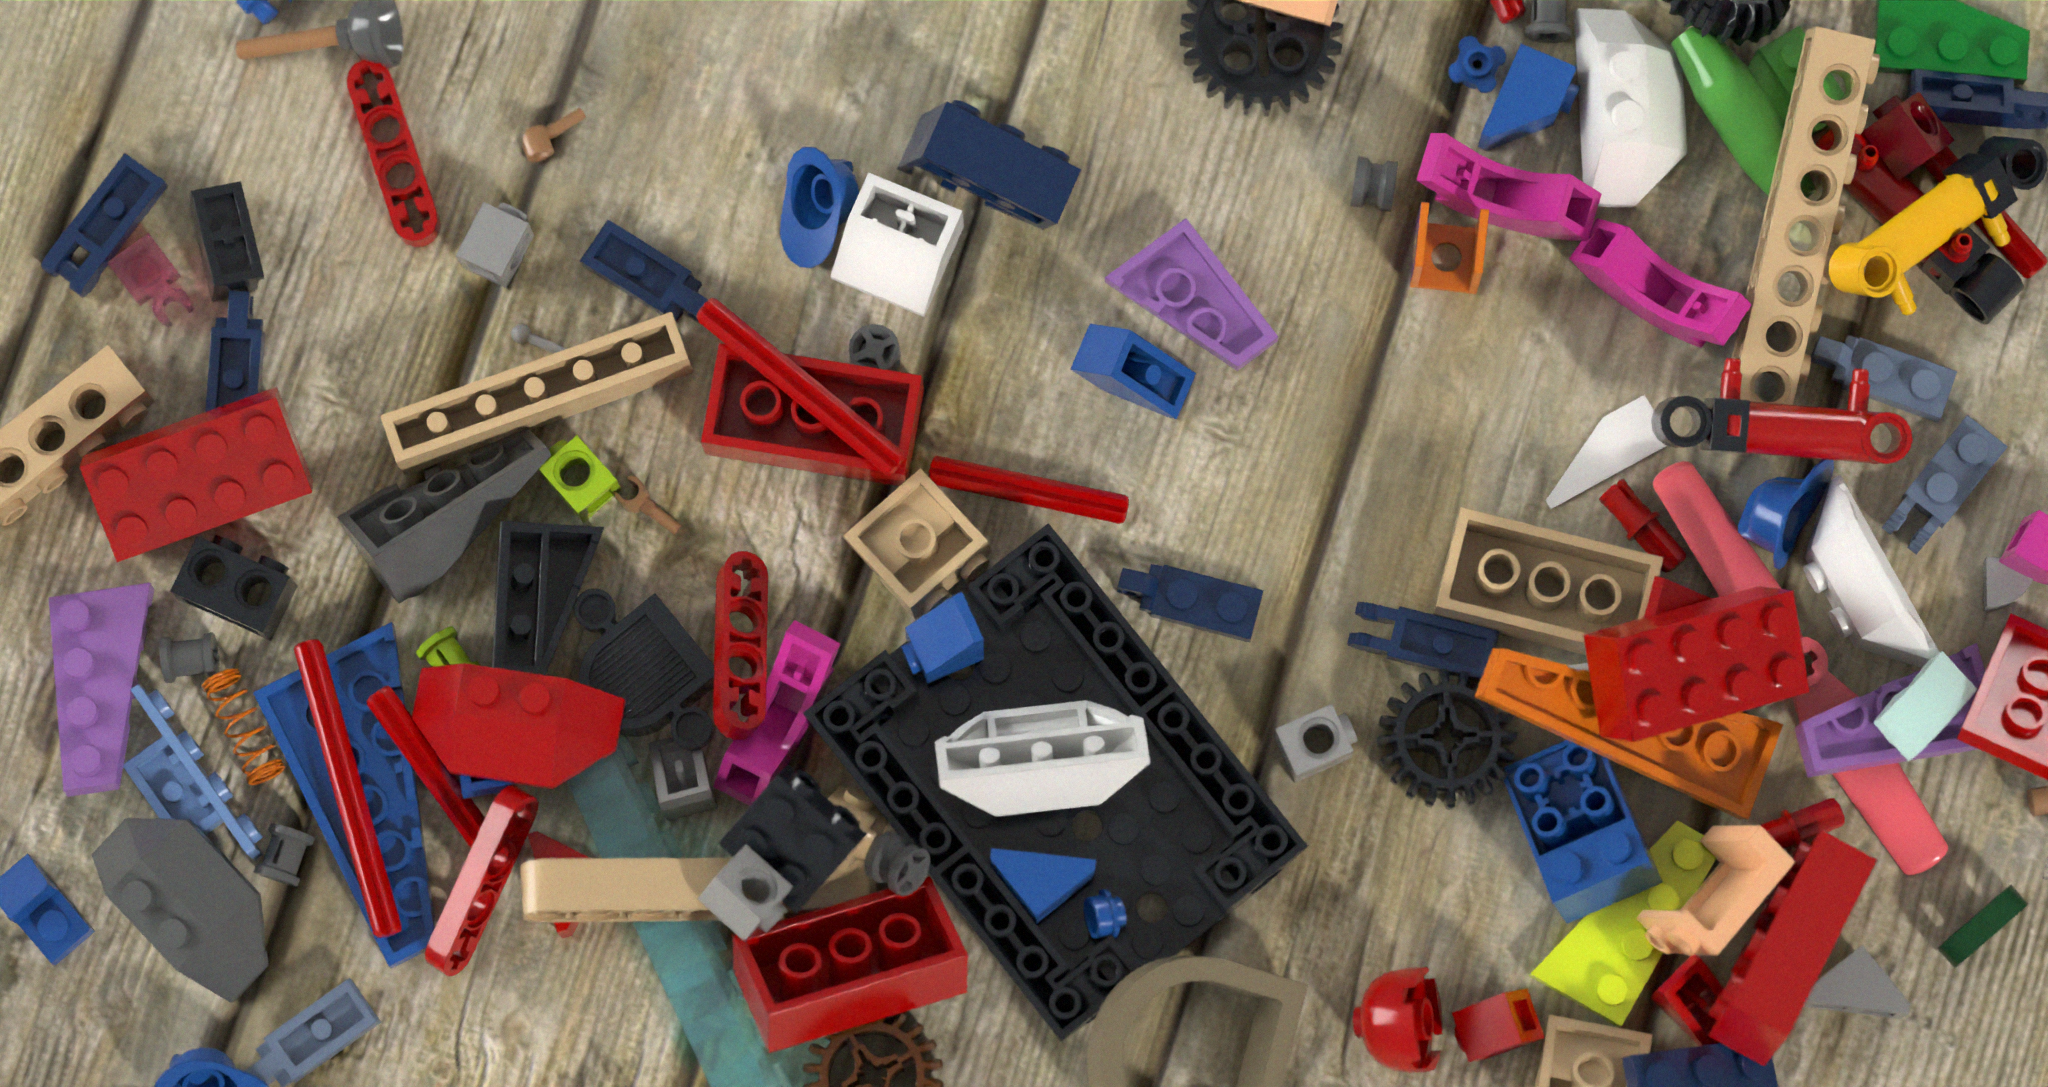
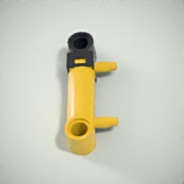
(1972, 189)

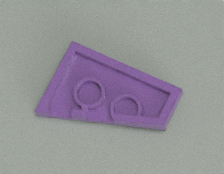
(1195, 295)

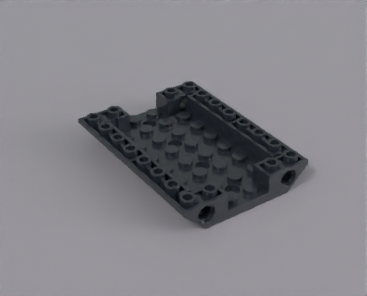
(1178, 829)

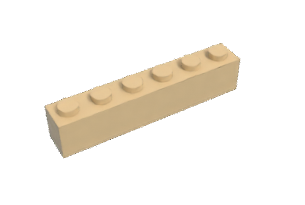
(536, 393)

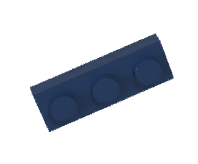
(1697, 1067)

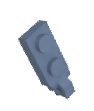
(1893, 375)
(314, 1035)

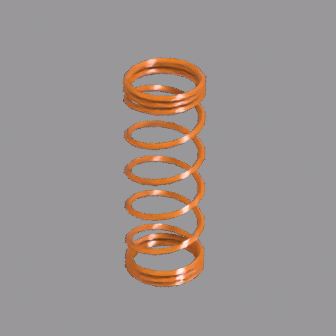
(224, 680)

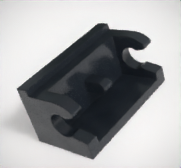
(225, 239)

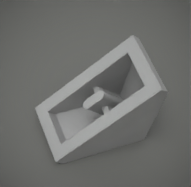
(681, 779)
(1859, 988)

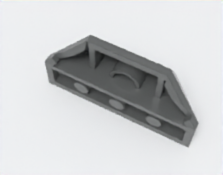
(186, 901)

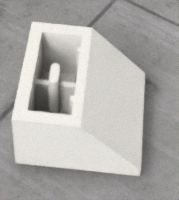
(897, 244)

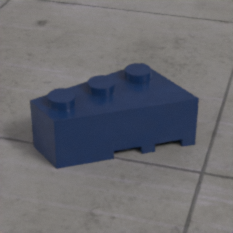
(991, 163)

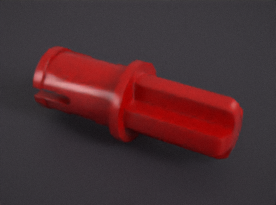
(1642, 525)
(1805, 823)

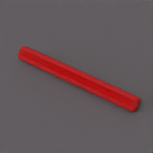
(800, 386)

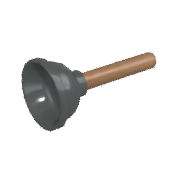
(370, 29)

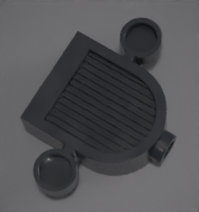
(648, 664)

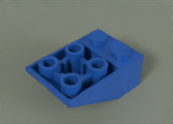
(1580, 829)

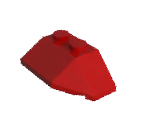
(515, 723)

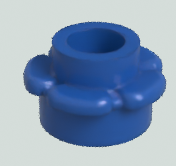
(1104, 915)

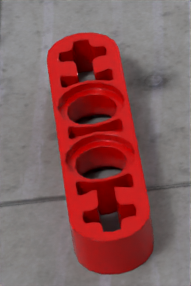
(391, 153)
(737, 644)
(481, 880)

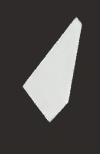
(1613, 446)

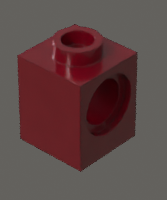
(1907, 134)

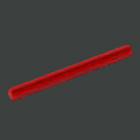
(347, 788)

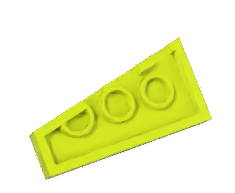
(1607, 952)

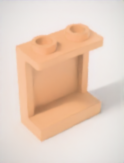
(1746, 874)

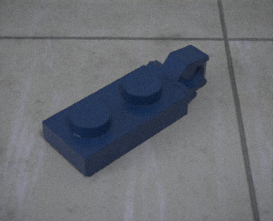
(1980, 100)
(643, 272)
(235, 353)
(1194, 600)

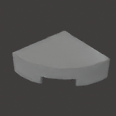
(2001, 584)

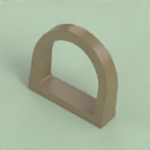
(1271, 1033)

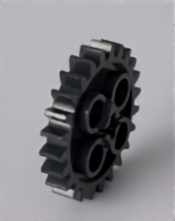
(1216, 37)

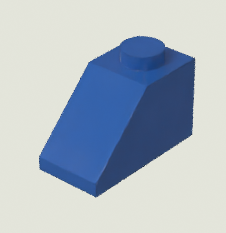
(1529, 97)
(1133, 369)
(943, 640)

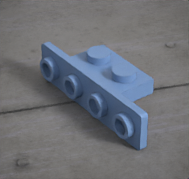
(176, 782)

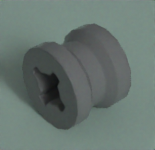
(1374, 184)
(871, 343)
(896, 863)

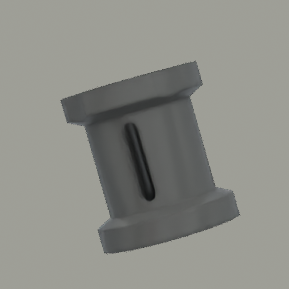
(1548, 22)
(189, 657)
(284, 854)

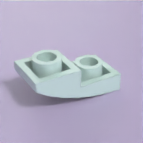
(1925, 706)

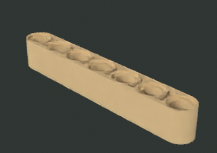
(650, 889)

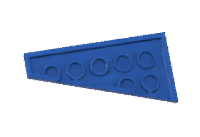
(384, 772)

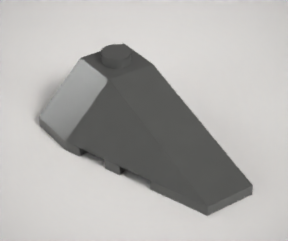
(424, 529)

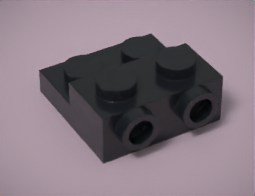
(796, 833)

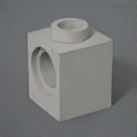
(496, 243)
(1298, 758)
(748, 874)

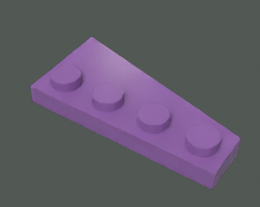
(95, 666)
(1849, 740)

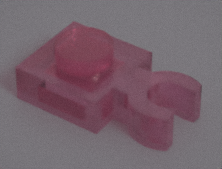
(148, 275)

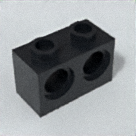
(230, 595)

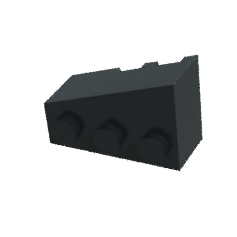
(536, 590)

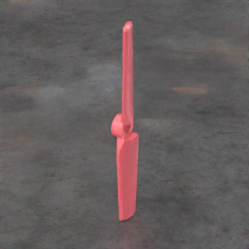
(1732, 565)

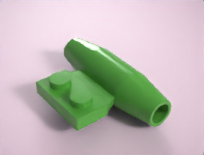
(1748, 101)

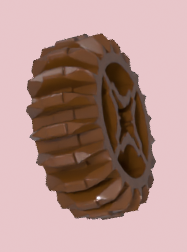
(898, 1062)

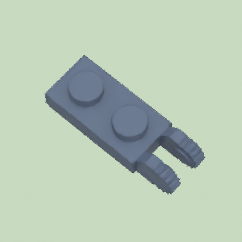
(1948, 480)

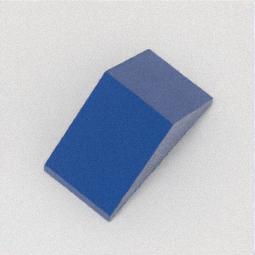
(1039, 879)

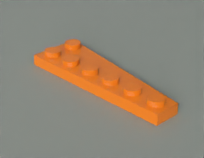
(1710, 761)

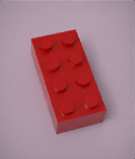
(763, 425)
(196, 474)
(1696, 663)
(1789, 947)
(850, 965)

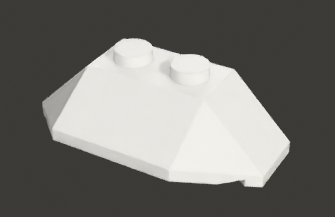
(1627, 105)
(1862, 584)
(1042, 757)

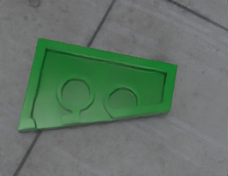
(1948, 39)

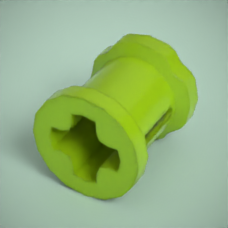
(443, 649)

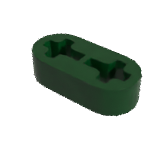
(1982, 926)

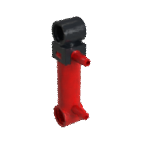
(1976, 279)
(1784, 429)

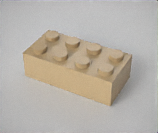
(1540, 581)

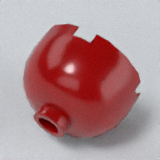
(1399, 1020)

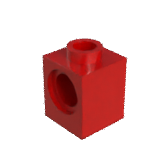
(1497, 1025)

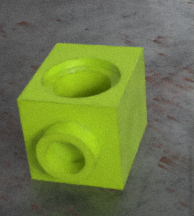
(588, 497)

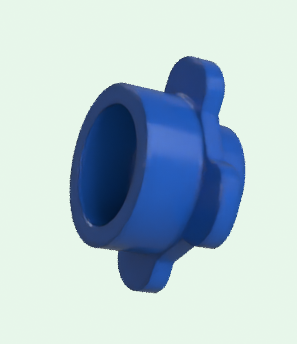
(1481, 78)

